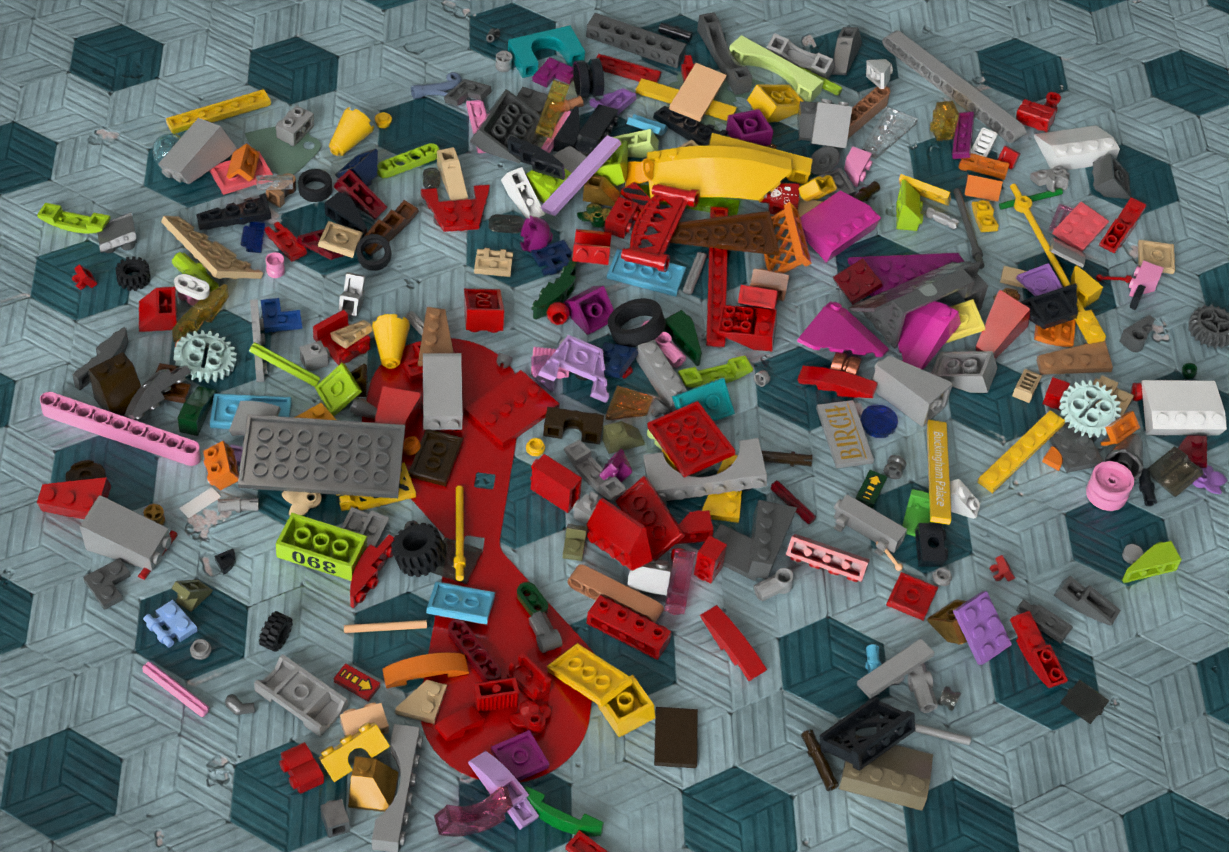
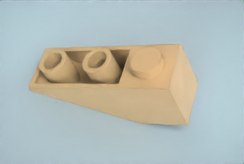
(451, 174)

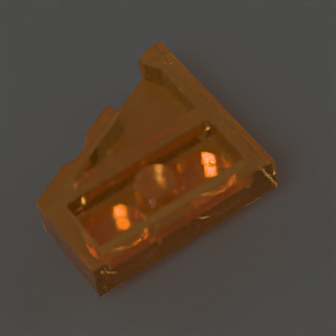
(628, 404)

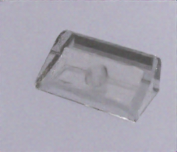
(274, 182)

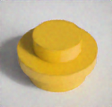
(383, 120)
(535, 447)

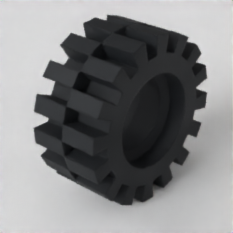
(133, 265)
(275, 631)

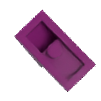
(617, 466)

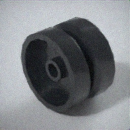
(588, 78)

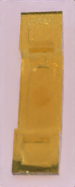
(552, 109)

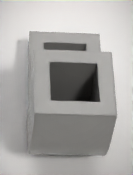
(353, 295)

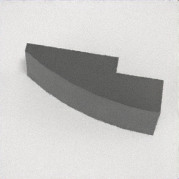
(1087, 601)

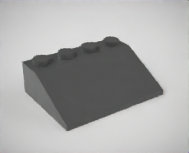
(505, 119)

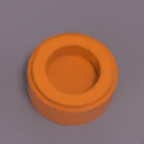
(411, 445)

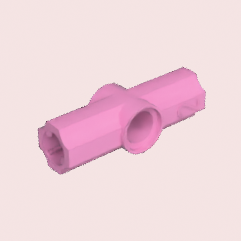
(669, 349)

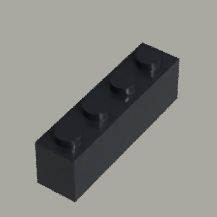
(597, 128)

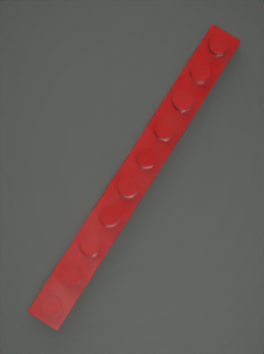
(716, 286)

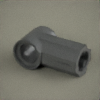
(546, 636)

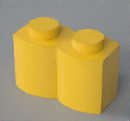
(817, 188)

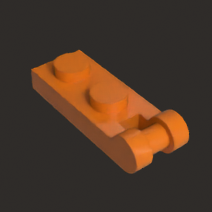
(984, 166)

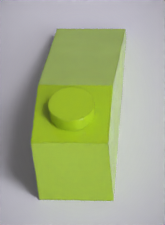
(1157, 560)

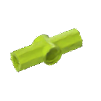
(189, 267)

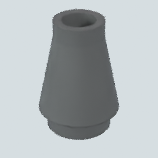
(363, 408)

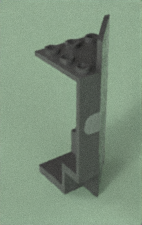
(890, 307)

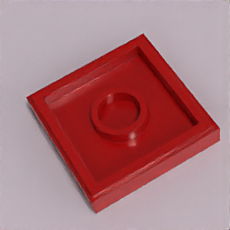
(912, 596)

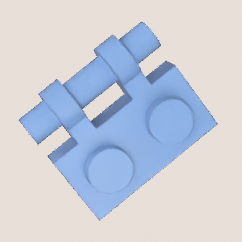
(175, 620)

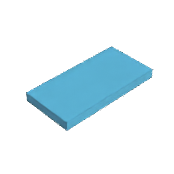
(646, 276)
(226, 405)

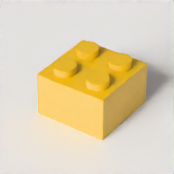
(629, 709)

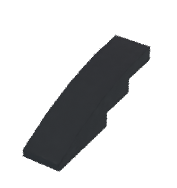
(537, 157)

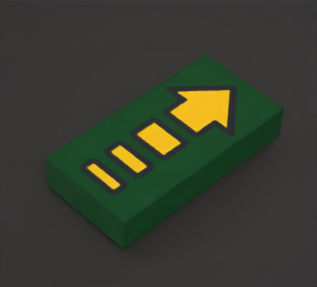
(871, 488)

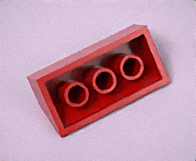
(619, 535)

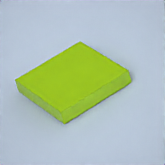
(338, 389)

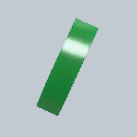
(588, 825)

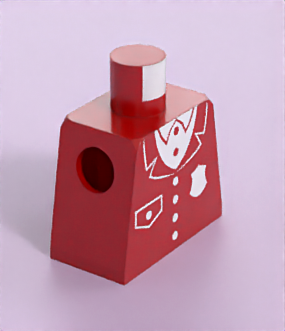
(782, 195)

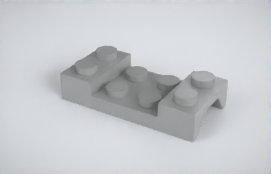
(302, 695)

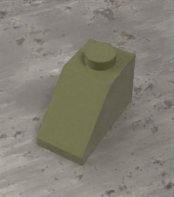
(621, 436)

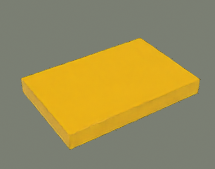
(928, 191)

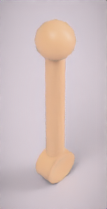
(898, 566)

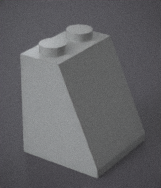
(831, 124)

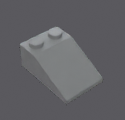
(967, 370)

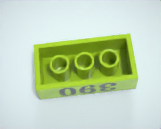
(320, 546)

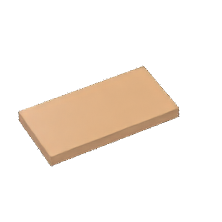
(697, 92)

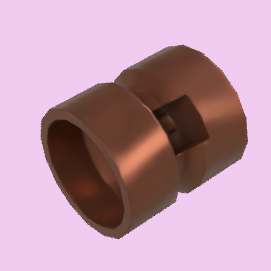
(845, 364)

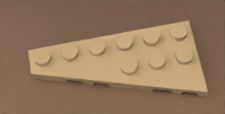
(213, 256)

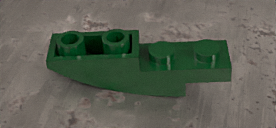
(557, 291)

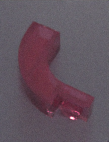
(679, 582)
(474, 818)

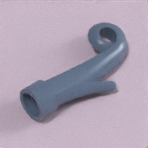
(419, 91)

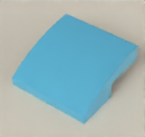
(645, 124)

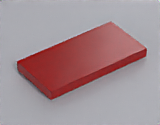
(648, 509)

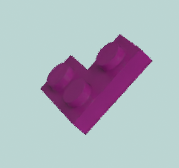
(553, 69)

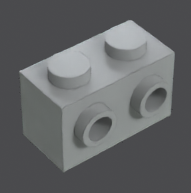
(295, 125)

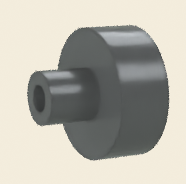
(659, 408)

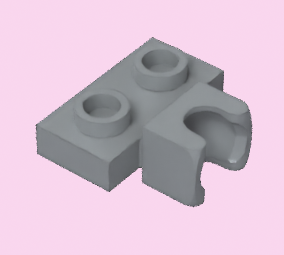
(1052, 178)

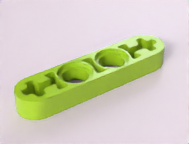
(389, 167)

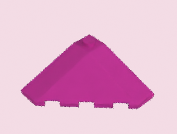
(840, 331)
(926, 332)

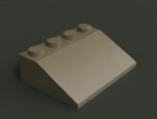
(895, 777)

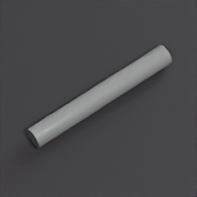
(942, 734)

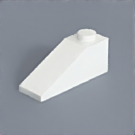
(879, 72)
(521, 193)

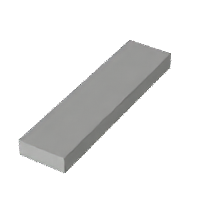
(895, 668)

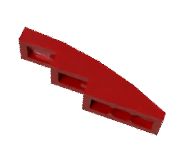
(834, 380)
(733, 641)

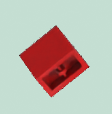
(158, 310)

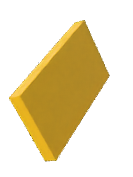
(589, 674)

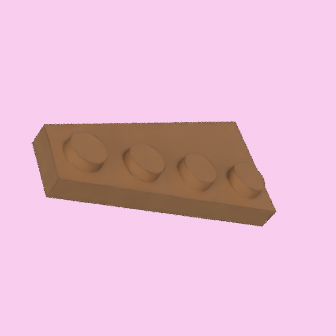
(435, 333)
(1077, 359)

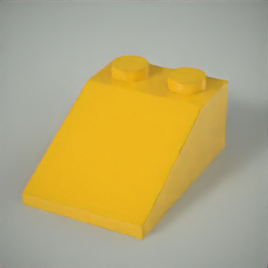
(775, 101)

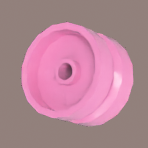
(1109, 485)

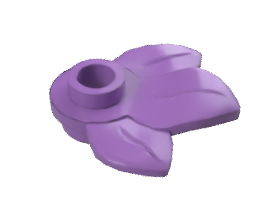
(1211, 480)

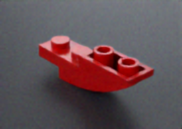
(1123, 225)
(366, 571)
(1037, 653)

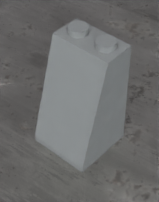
(197, 152)
(911, 389)
(442, 391)
(124, 534)

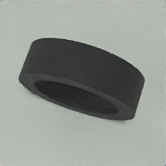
(631, 310)

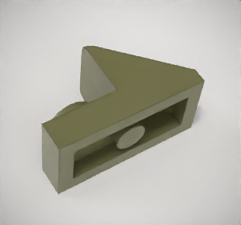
(574, 542)
(191, 593)

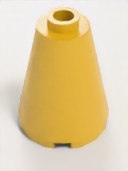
(350, 131)
(390, 338)

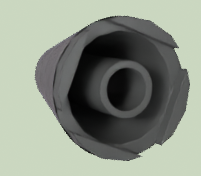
(1130, 454)

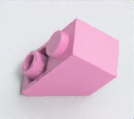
(856, 165)
(1146, 275)

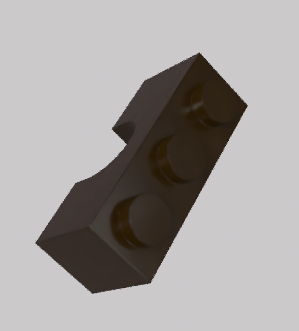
(559, 420)

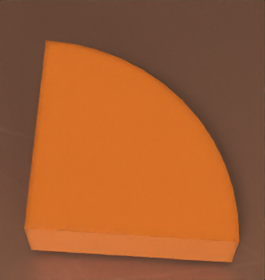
(1053, 458)

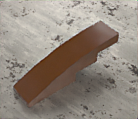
(391, 225)

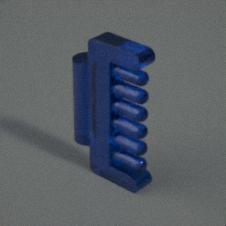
(253, 237)

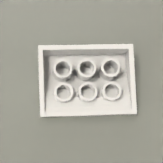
(1076, 147)
(1182, 408)

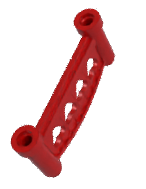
(655, 255)

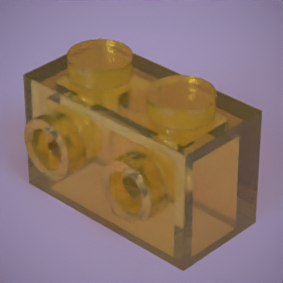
(944, 120)

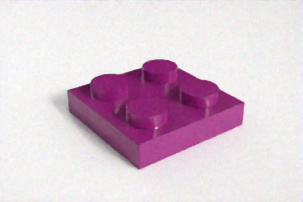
(521, 755)

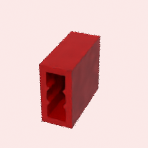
(555, 483)

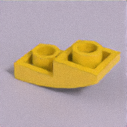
(984, 216)

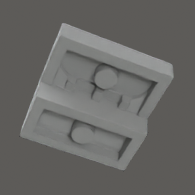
(1067, 252)
(254, 408)
(367, 524)

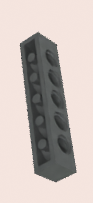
(636, 40)

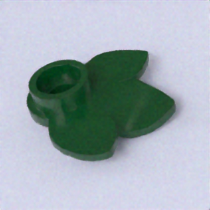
(594, 215)

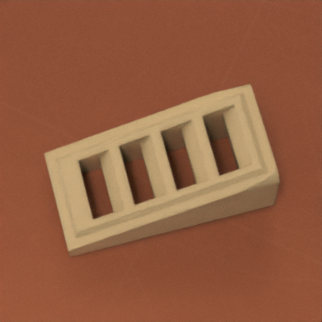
(1022, 393)

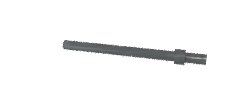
(976, 250)

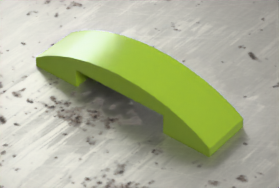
(72, 222)
(733, 370)

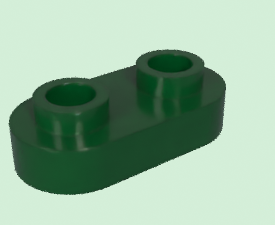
(531, 602)

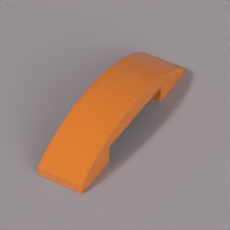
(424, 666)

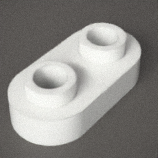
(192, 286)

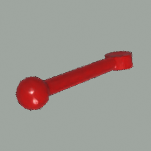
(1099, 277)

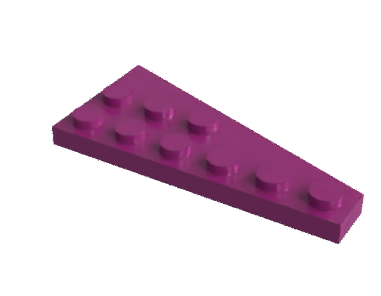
(902, 268)

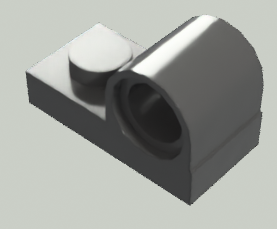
(1136, 334)

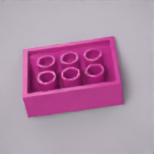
(837, 224)

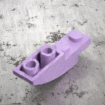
(493, 776)

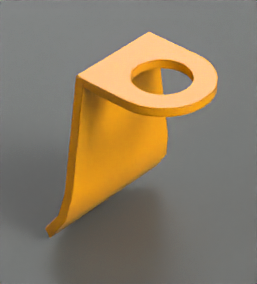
(639, 172)

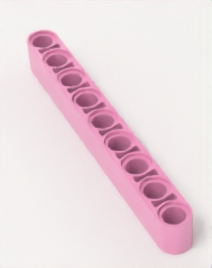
(120, 428)

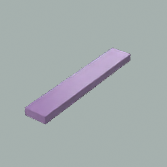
(580, 175)

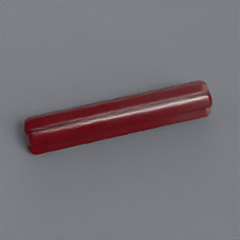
(781, 491)

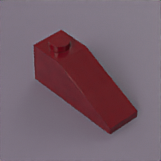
(361, 195)

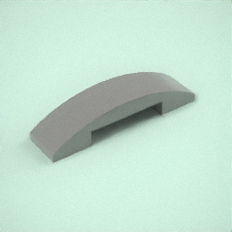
(589, 469)

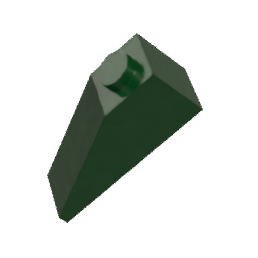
(684, 335)
(195, 410)

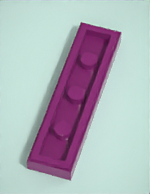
(963, 135)

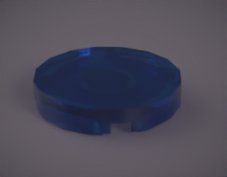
(879, 421)

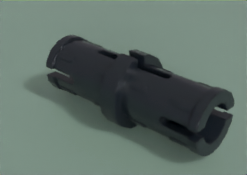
(675, 32)
(1147, 488)

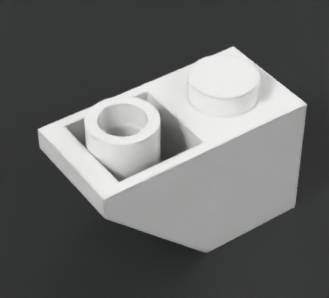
(962, 500)

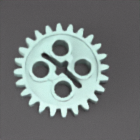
(219, 359)
(1078, 397)

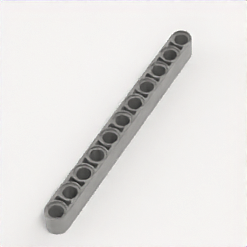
(954, 86)

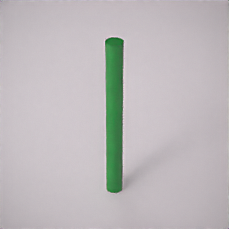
(1036, 197)

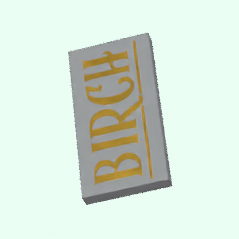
(844, 434)

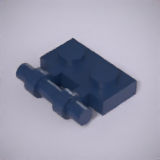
(552, 253)

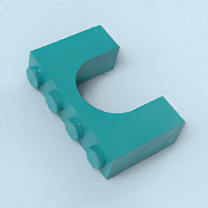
(559, 39)

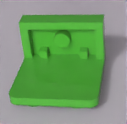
(917, 511)

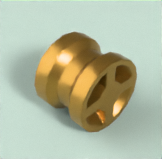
(155, 510)

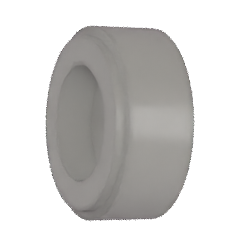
(1132, 553)

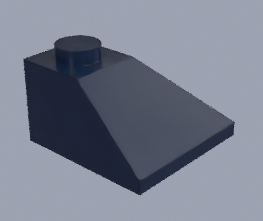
(363, 166)

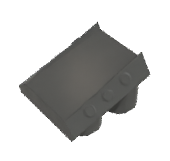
(117, 234)

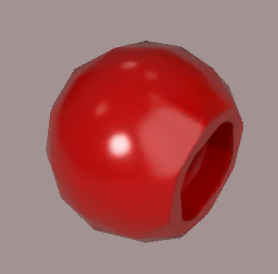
(558, 313)

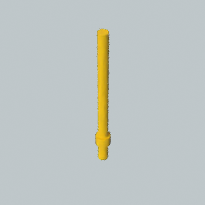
(459, 560)

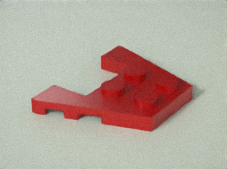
(458, 214)

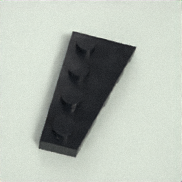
(687, 127)
(235, 214)

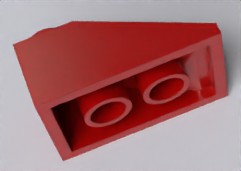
(483, 310)

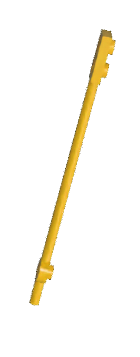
(1085, 319)

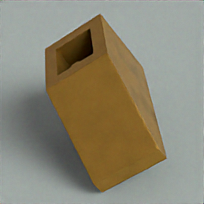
(600, 191)

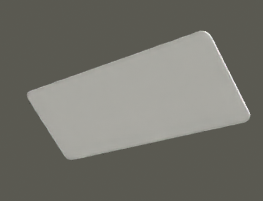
(200, 502)

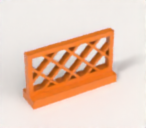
(795, 236)

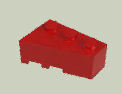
(72, 497)

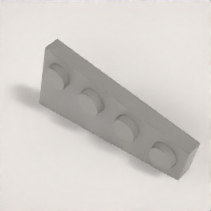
(257, 326)

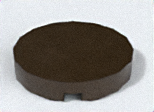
(85, 470)

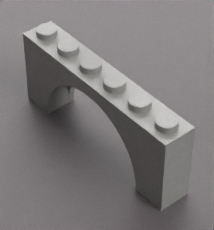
(745, 473)

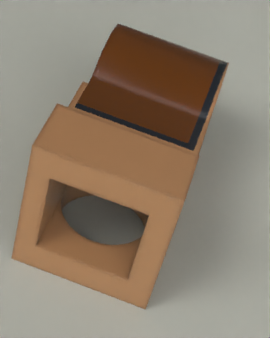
(278, 196)

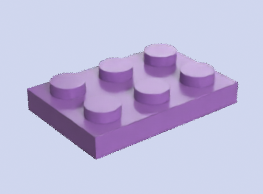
(982, 627)

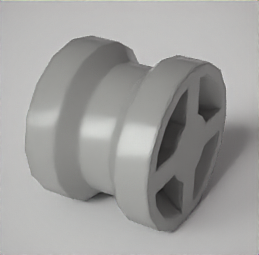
(503, 61)

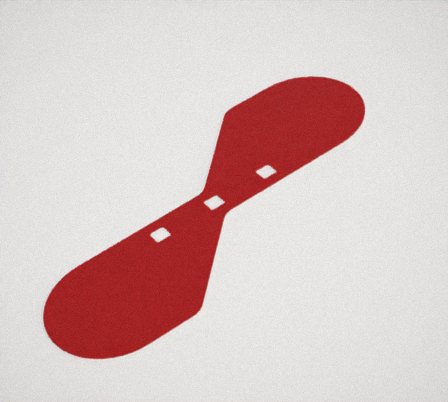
(508, 625)

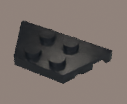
(1053, 307)

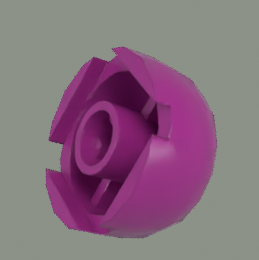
(535, 233)

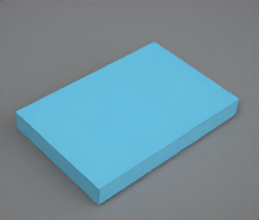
(461, 602)

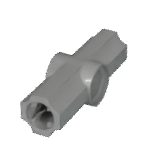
(921, 683)

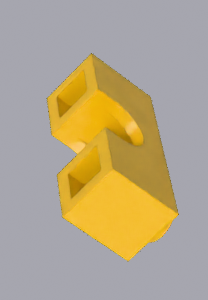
(336, 759)

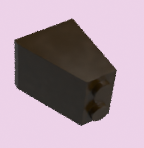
(114, 383)

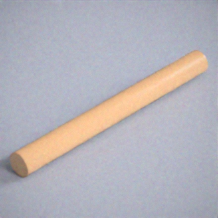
(388, 626)

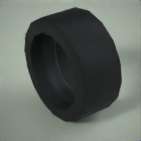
(315, 195)
(370, 239)

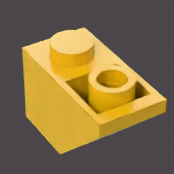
(1087, 288)

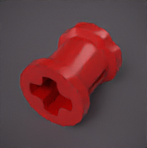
(1052, 100)

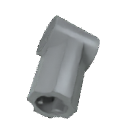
(774, 585)

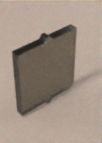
(1085, 701)

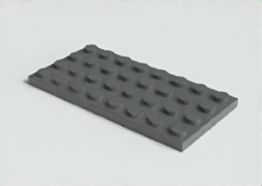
(322, 456)

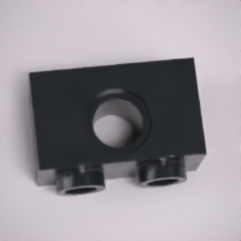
(927, 555)

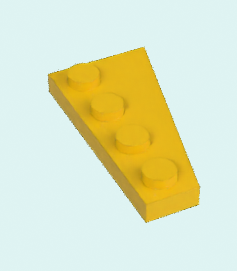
(724, 505)

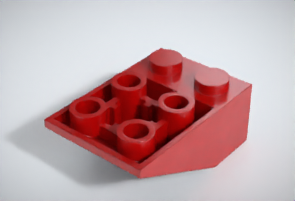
(748, 326)

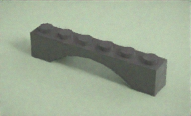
(711, 32)

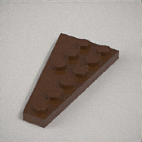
(738, 232)

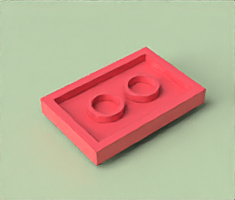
(237, 182)
(1080, 227)

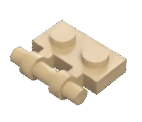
(493, 262)

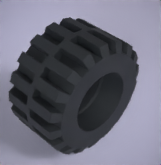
(418, 549)

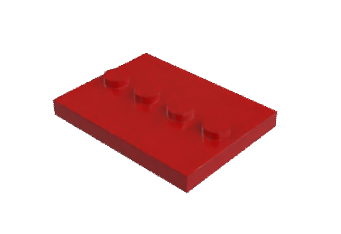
(511, 408)
(691, 439)

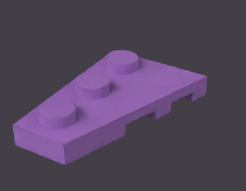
(1040, 280)

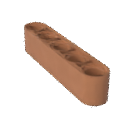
(868, 108)
(594, 584)

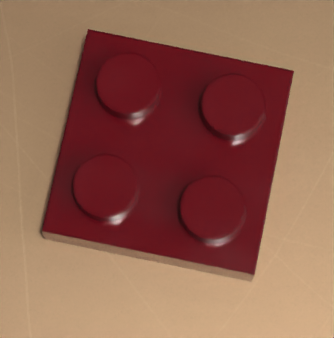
(857, 281)

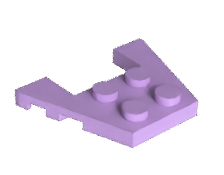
(582, 360)

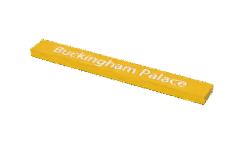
(938, 472)

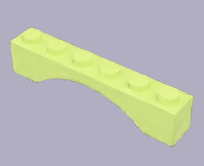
(749, 53)

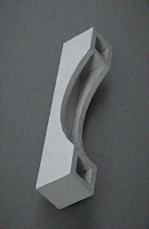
(388, 827)

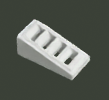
(989, 138)

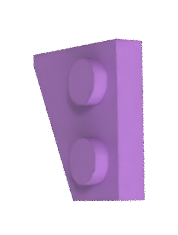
(619, 100)

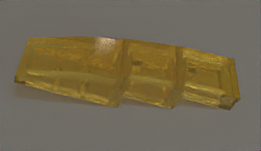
(202, 311)

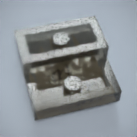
(1175, 471)

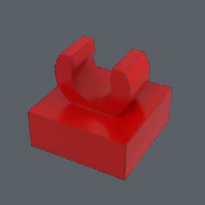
(1009, 156)
(84, 277)
(1003, 568)

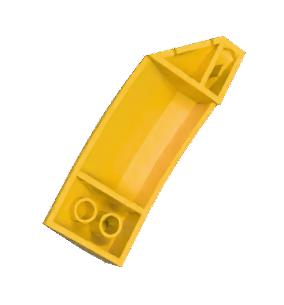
(720, 170)

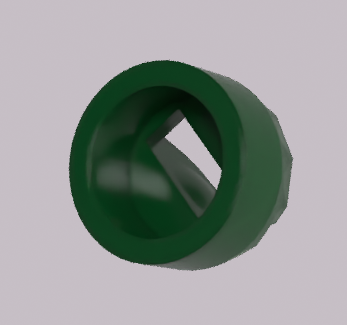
(1193, 369)

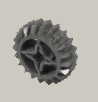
(1210, 326)

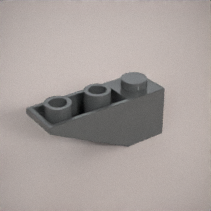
(846, 50)

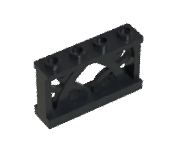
(889, 732)

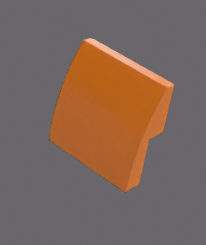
(1058, 335)

